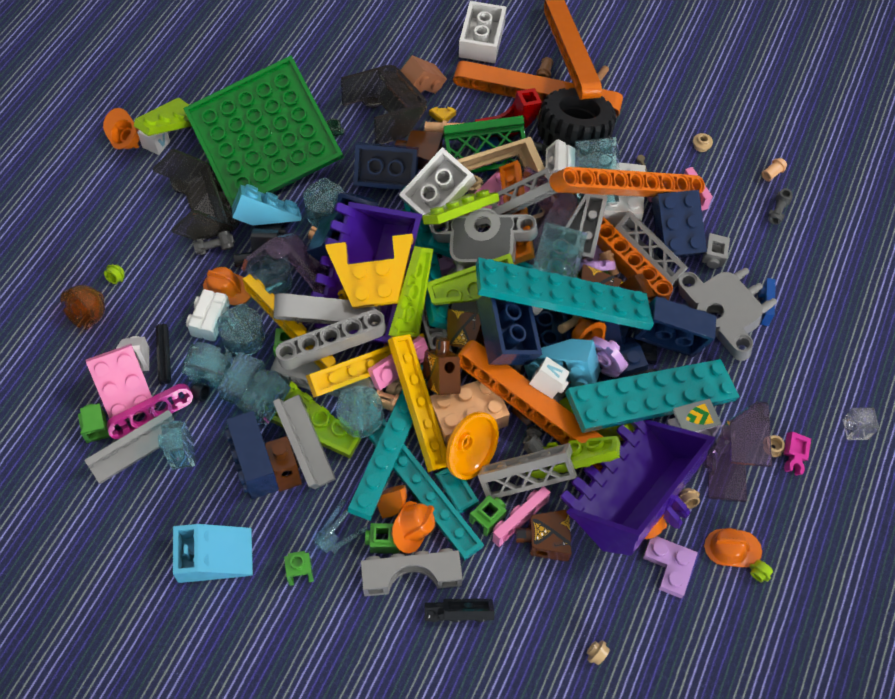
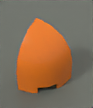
(392, 501)

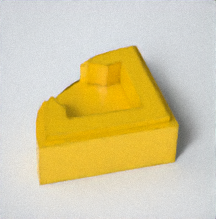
(441, 114)

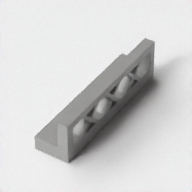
(533, 196)
(648, 251)
(304, 441)
(128, 449)
(527, 463)

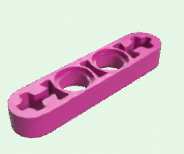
(148, 408)

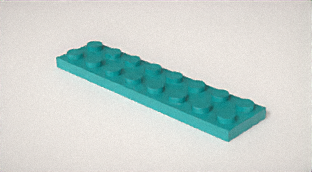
(563, 294)
(649, 395)

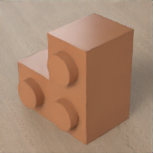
(423, 75)

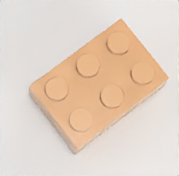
(472, 398)

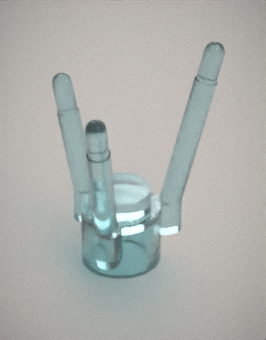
(326, 538)

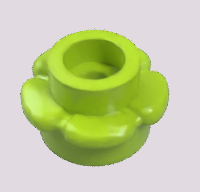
(114, 273)
(761, 571)

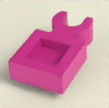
(797, 449)

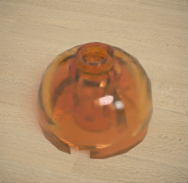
(83, 305)

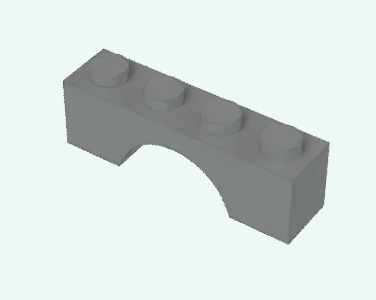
(440, 567)

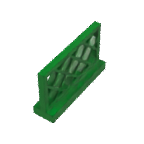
(480, 129)

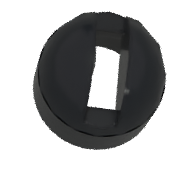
(200, 391)

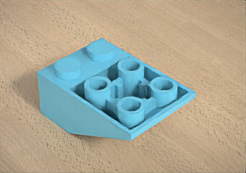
(260, 208)
(574, 355)
(211, 552)

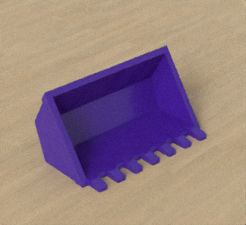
(368, 238)
(639, 486)

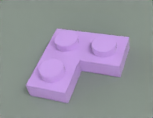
(677, 563)

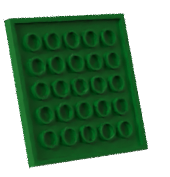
(263, 131)

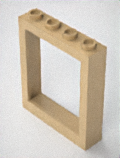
(522, 148)

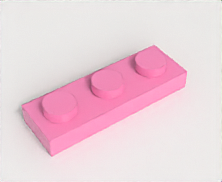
(385, 371)
(520, 515)

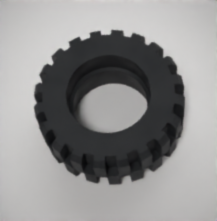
(572, 119)

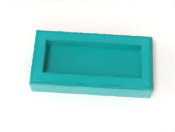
(457, 491)

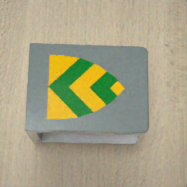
(697, 417)

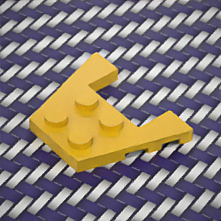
(374, 281)

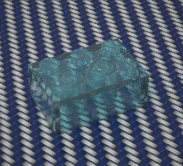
(597, 154)
(560, 250)

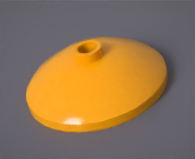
(471, 445)

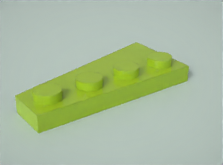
(164, 118)
(460, 206)
(458, 286)
(412, 298)
(326, 425)
(585, 454)

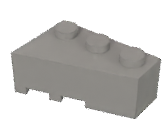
(588, 219)

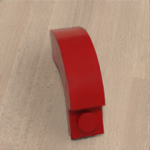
(526, 104)

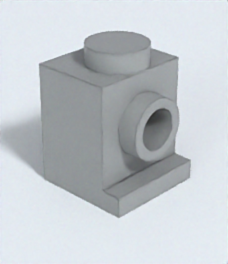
(716, 254)

